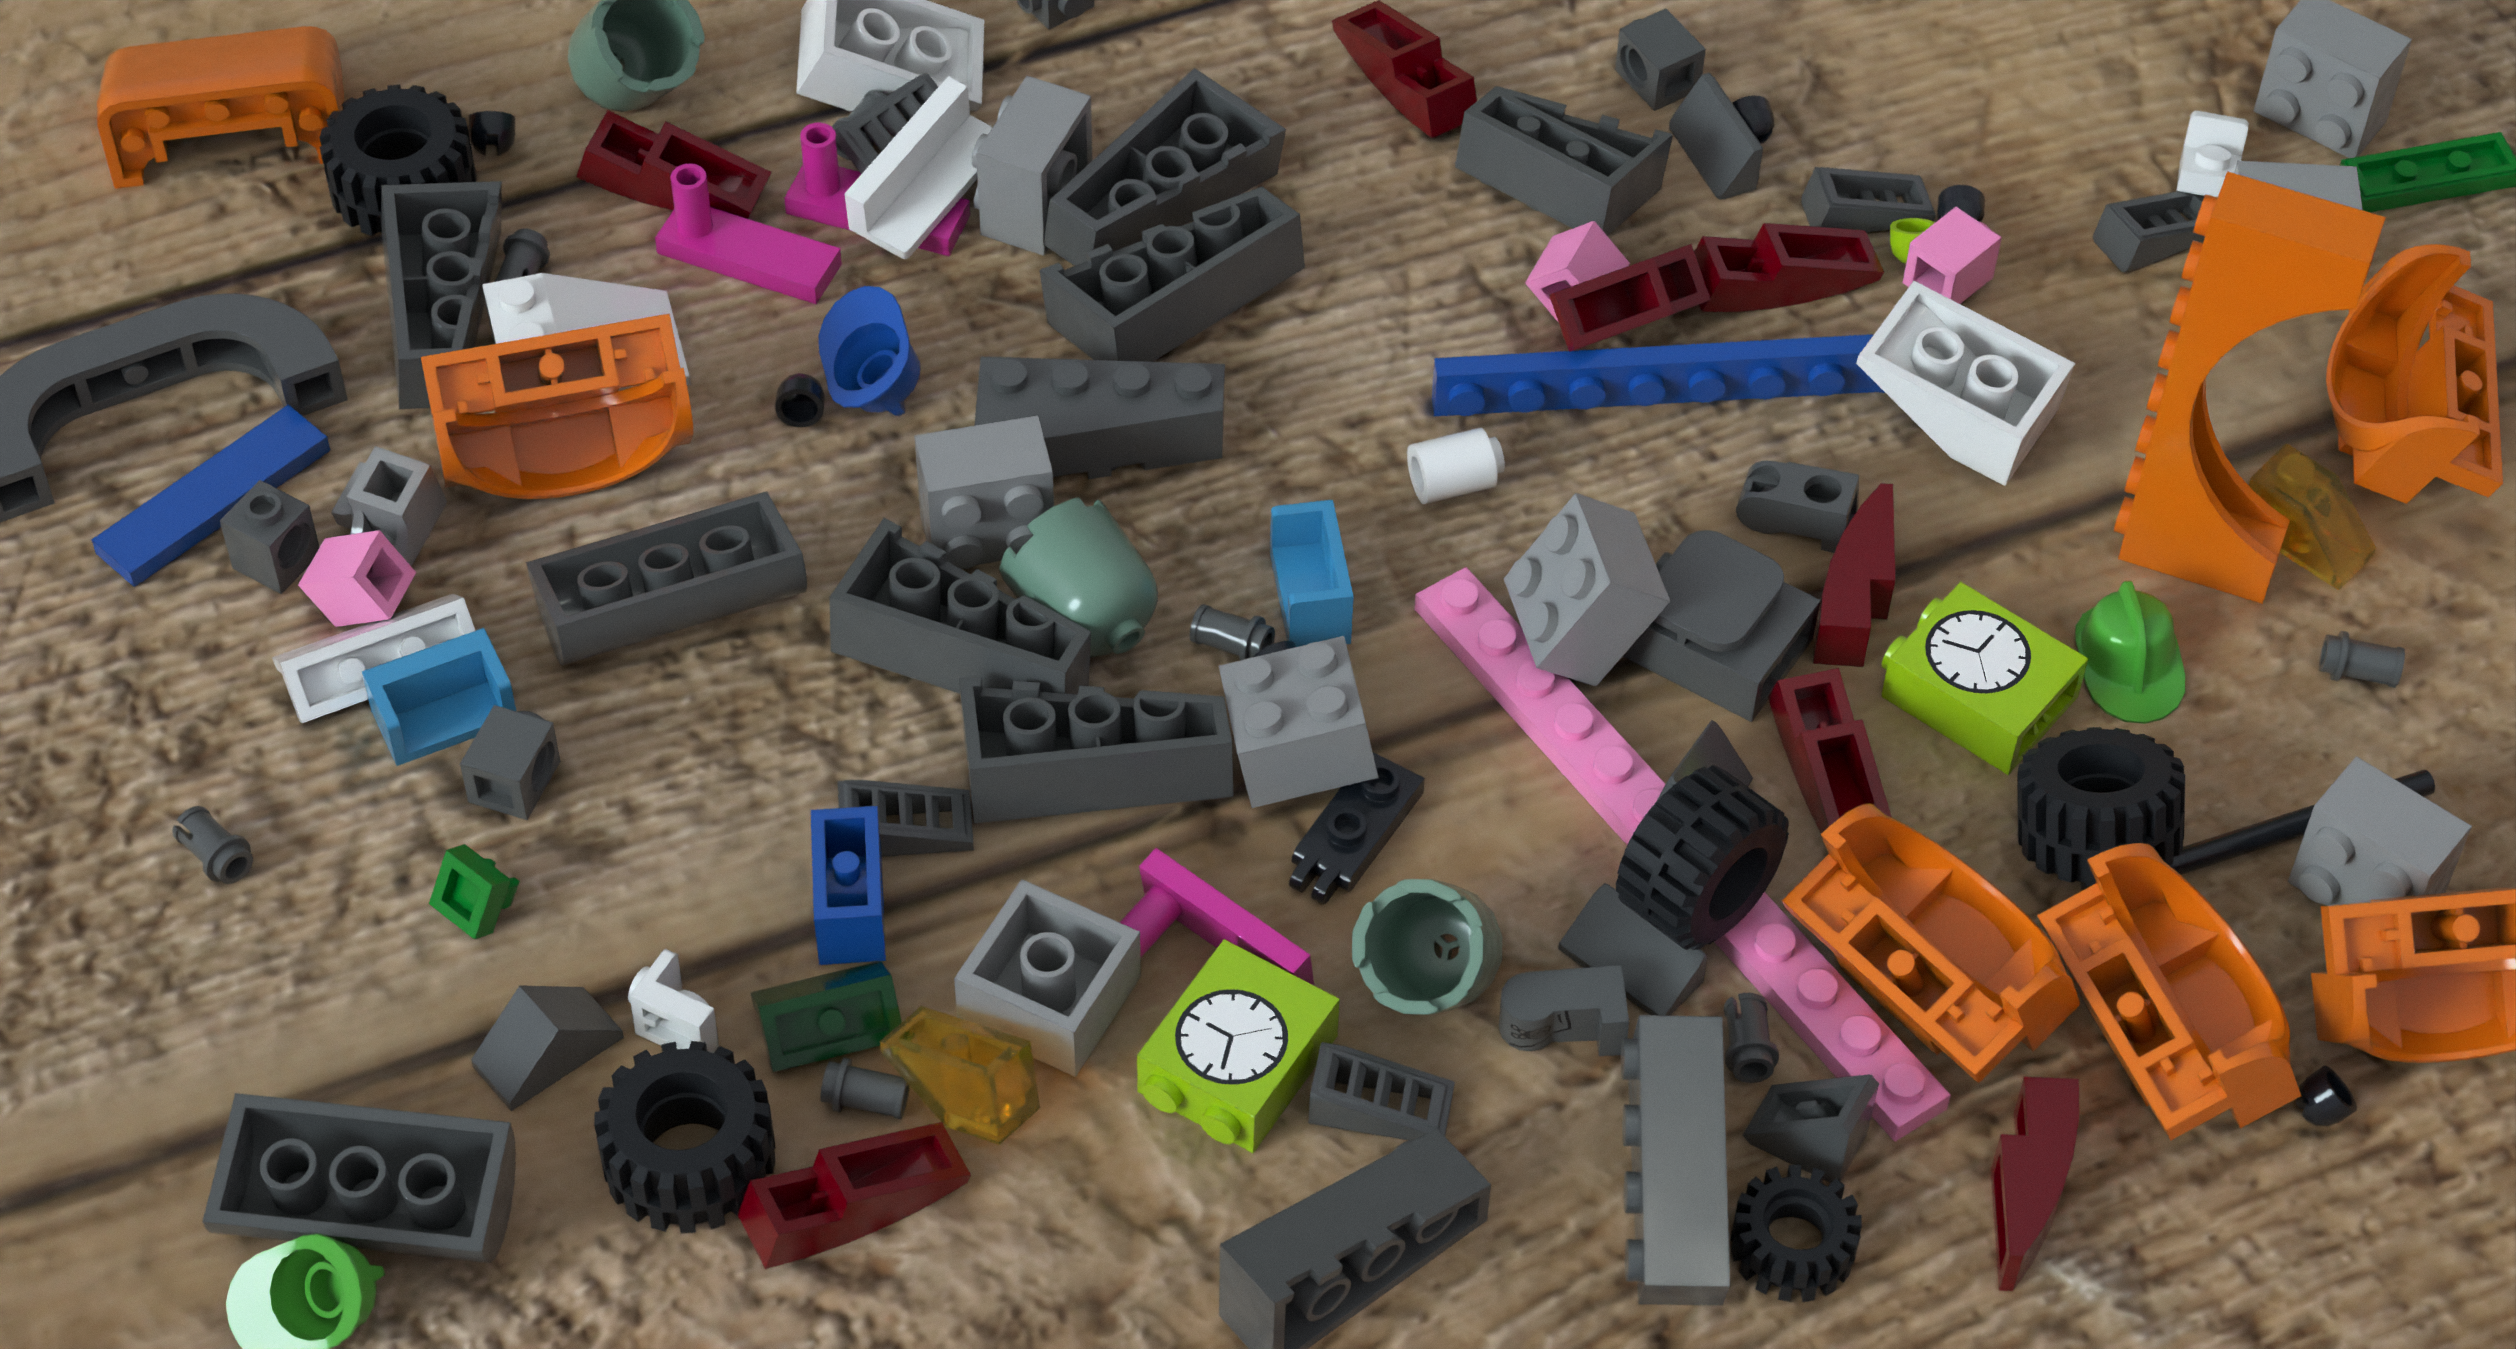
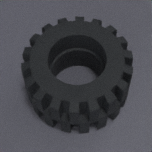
(392, 140)
(2095, 795)
(1702, 857)
(676, 1091)

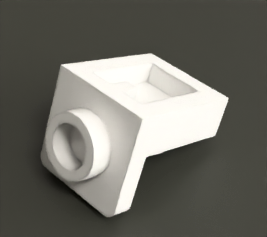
(2209, 151)
(667, 1012)

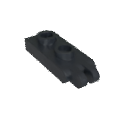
(1354, 830)

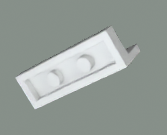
(918, 173)
(329, 671)

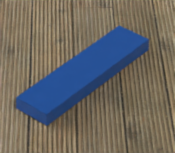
(199, 500)

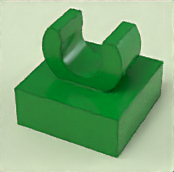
(472, 891)

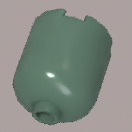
(634, 51)
(1086, 572)
(1401, 940)

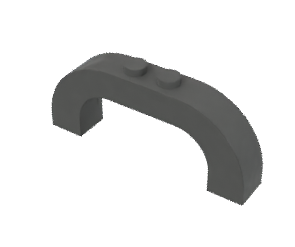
(149, 355)

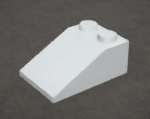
(882, 46)
(558, 303)
(1966, 380)

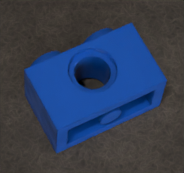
(848, 885)

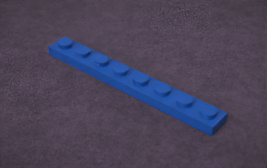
(1649, 375)

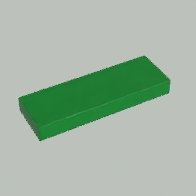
(2434, 172)

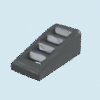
(906, 99)
(1848, 199)
(2148, 229)
(909, 800)
(1365, 1070)

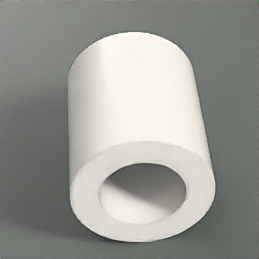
(1454, 465)

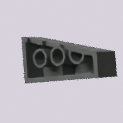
(1172, 161)
(436, 258)
(1175, 280)
(1109, 410)
(939, 623)
(1090, 750)
(1676, 1160)
(1348, 1244)

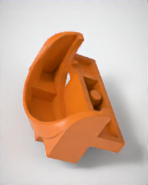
(559, 409)
(2425, 409)
(1933, 941)
(2420, 976)
(2174, 992)

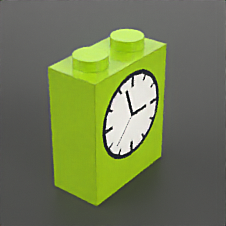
(1982, 676)
(1237, 1046)

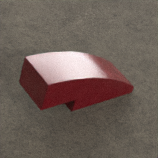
(1407, 67)
(640, 165)
(1784, 266)
(1629, 297)
(1858, 583)
(1826, 746)
(2032, 1172)
(850, 1192)

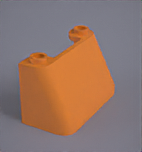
(215, 88)

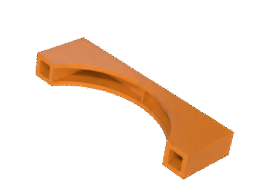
(2260, 263)

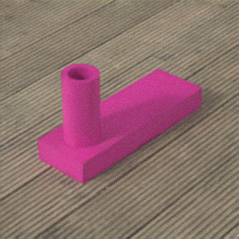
(821, 187)
(740, 245)
(1180, 895)

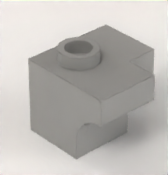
(393, 497)

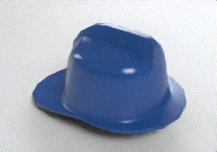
(868, 352)

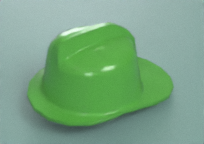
(2132, 656)
(302, 1295)

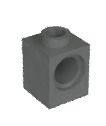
(1659, 58)
(270, 536)
(510, 761)

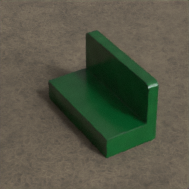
(827, 1015)

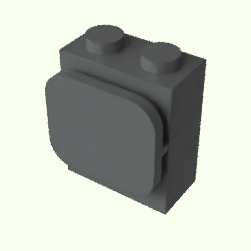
(1727, 624)

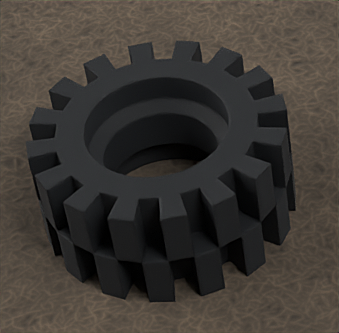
(1791, 1267)

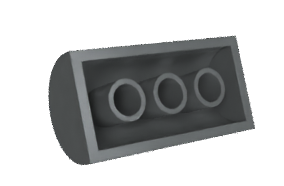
(666, 577)
(364, 1178)

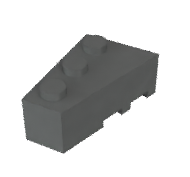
(1559, 161)

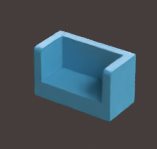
(1311, 572)
(437, 695)

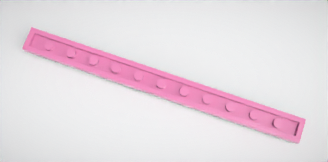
(1622, 791)

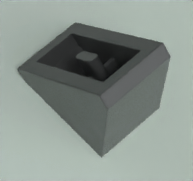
(541, 1040)
(1815, 1122)

